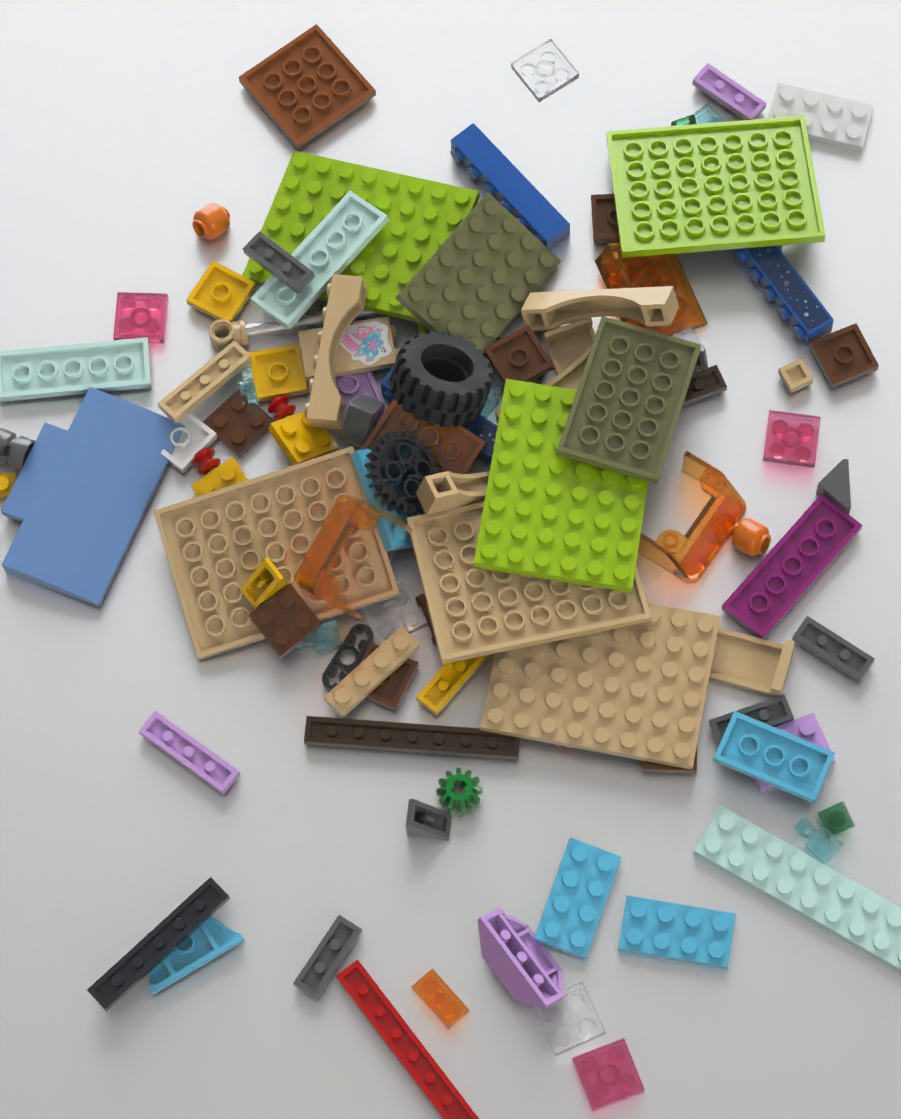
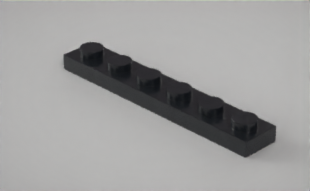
(158, 944)

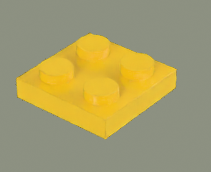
(221, 292)
(278, 372)

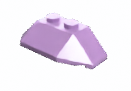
(519, 961)

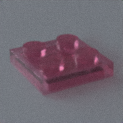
(141, 316)
(791, 438)
(608, 1075)

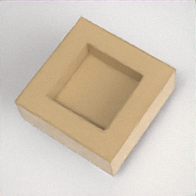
(795, 375)

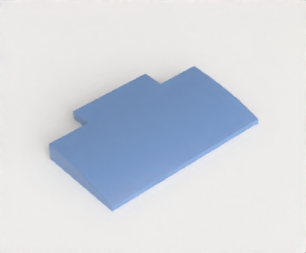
(86, 495)

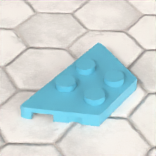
(197, 950)

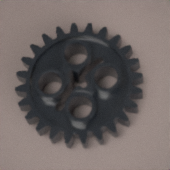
(396, 474)

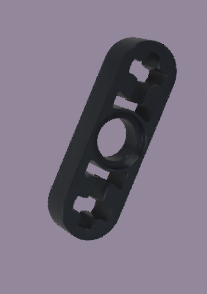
(351, 638)

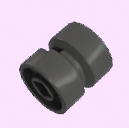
(14, 449)

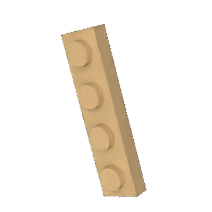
(204, 382)
(372, 672)

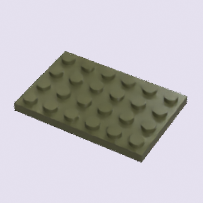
(479, 276)
(629, 400)

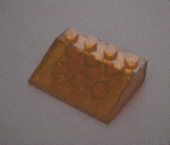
(652, 272)

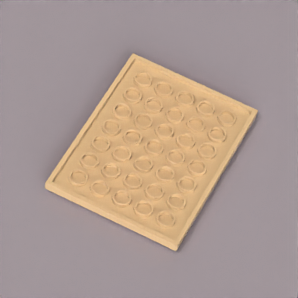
(228, 533)
(497, 611)
(611, 690)

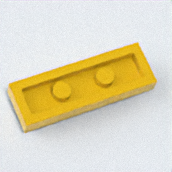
(448, 683)

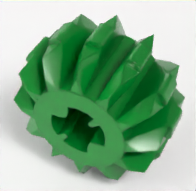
(454, 800)

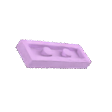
(728, 93)

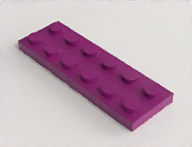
(791, 567)

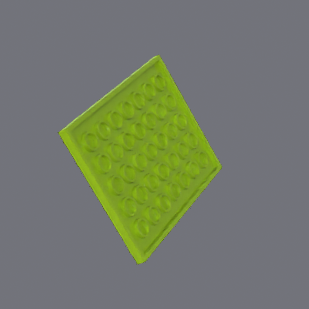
(714, 186)
(418, 212)
(551, 511)

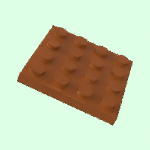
(307, 86)
(452, 446)

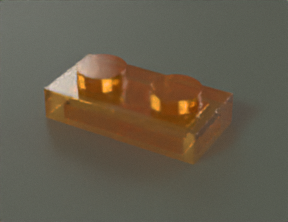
(440, 999)

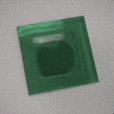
(836, 818)

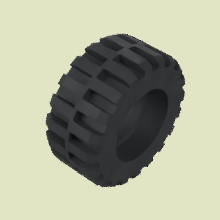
(434, 399)

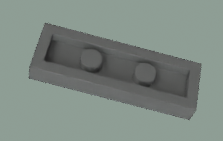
(278, 262)
(833, 649)
(771, 712)
(327, 957)

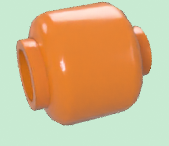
(211, 221)
(750, 537)

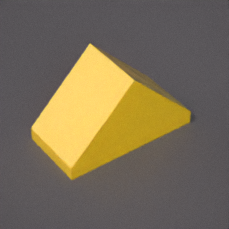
(263, 584)

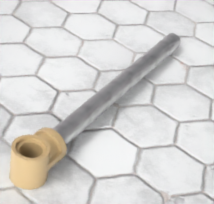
(242, 333)

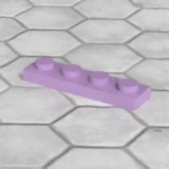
(189, 752)

